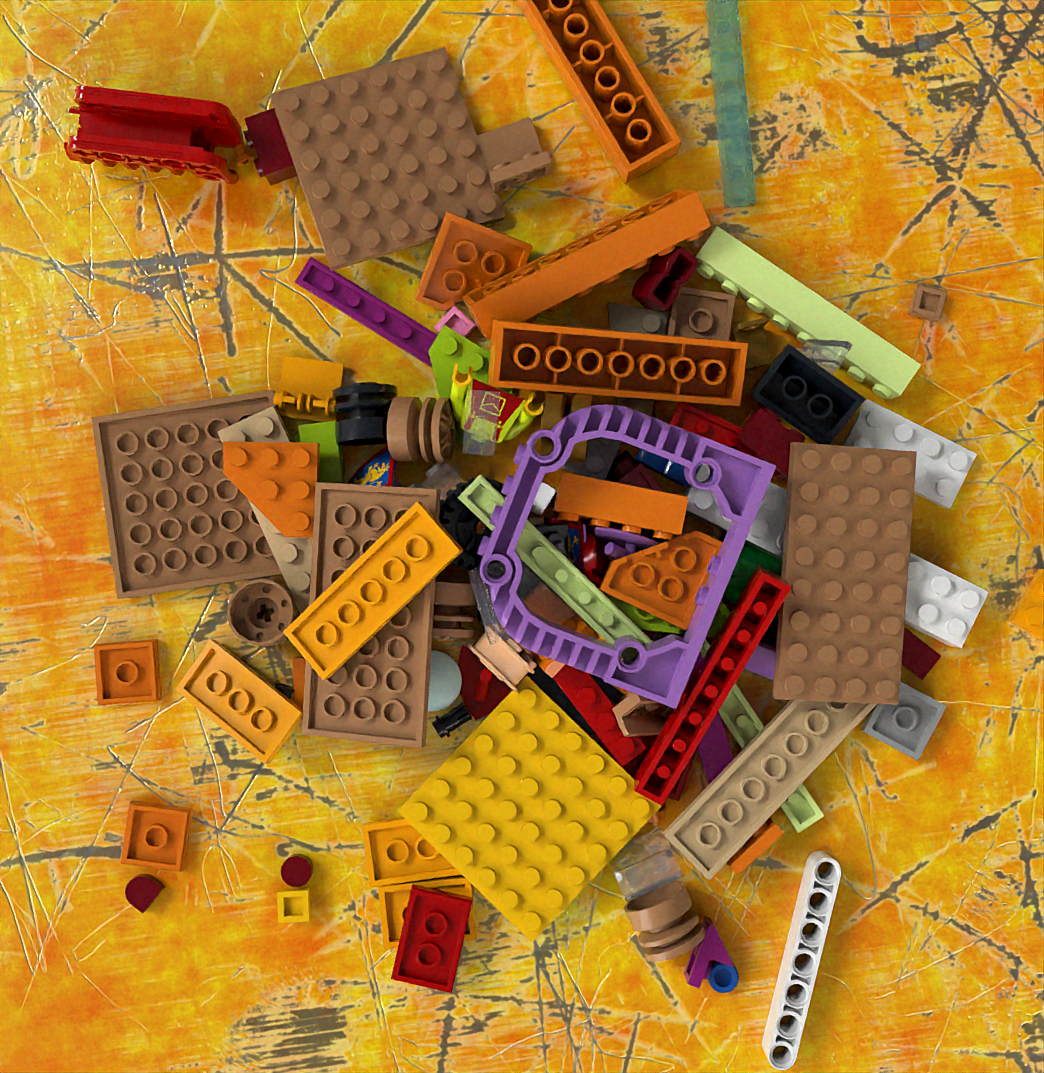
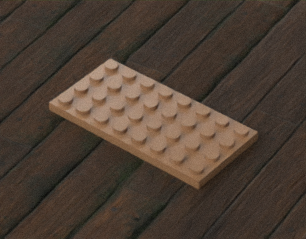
(846, 574)
(385, 684)

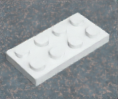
(939, 462)

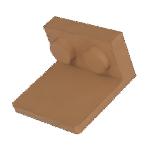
(514, 155)

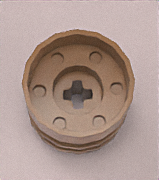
(421, 429)
(249, 605)
(448, 613)
(665, 922)

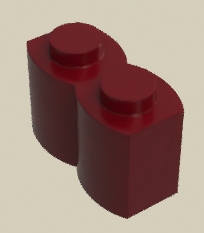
(661, 284)

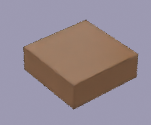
(927, 303)

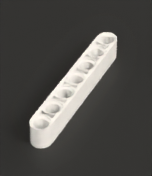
(804, 973)

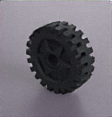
(462, 522)

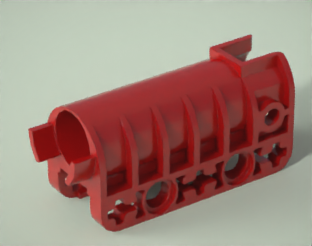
(153, 132)

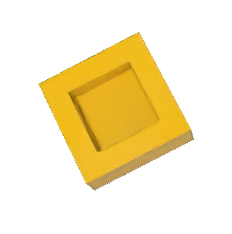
(294, 905)

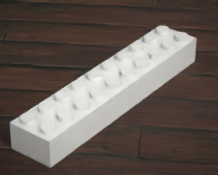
(935, 598)

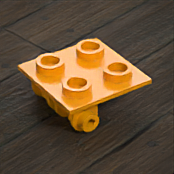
(308, 389)

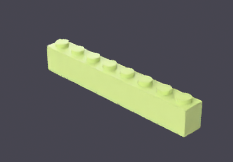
(804, 312)

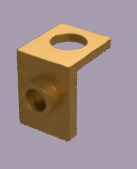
(758, 350)

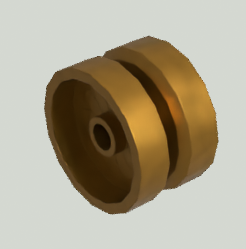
(556, 410)

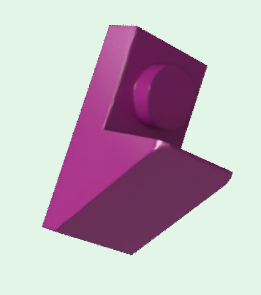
(709, 948)

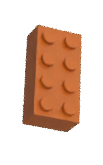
(620, 505)

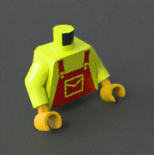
(512, 414)

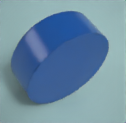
(723, 977)

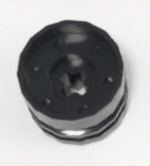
(366, 410)

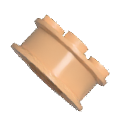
(503, 660)

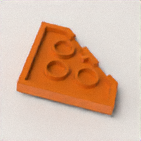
(466, 260)
(277, 481)
(663, 577)

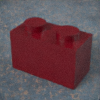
(271, 148)
(768, 440)

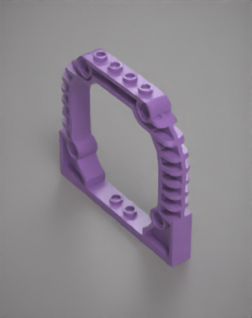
(661, 666)

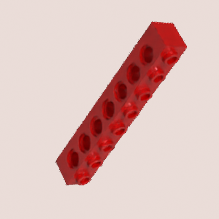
(711, 684)

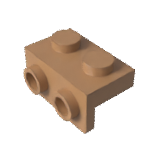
(640, 715)

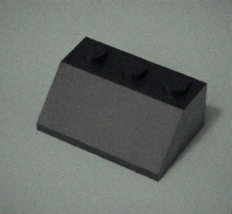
(806, 395)

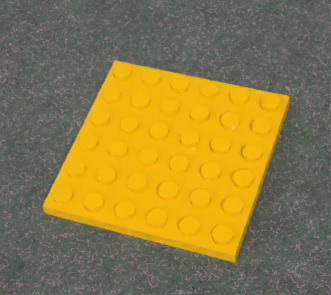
(528, 808)

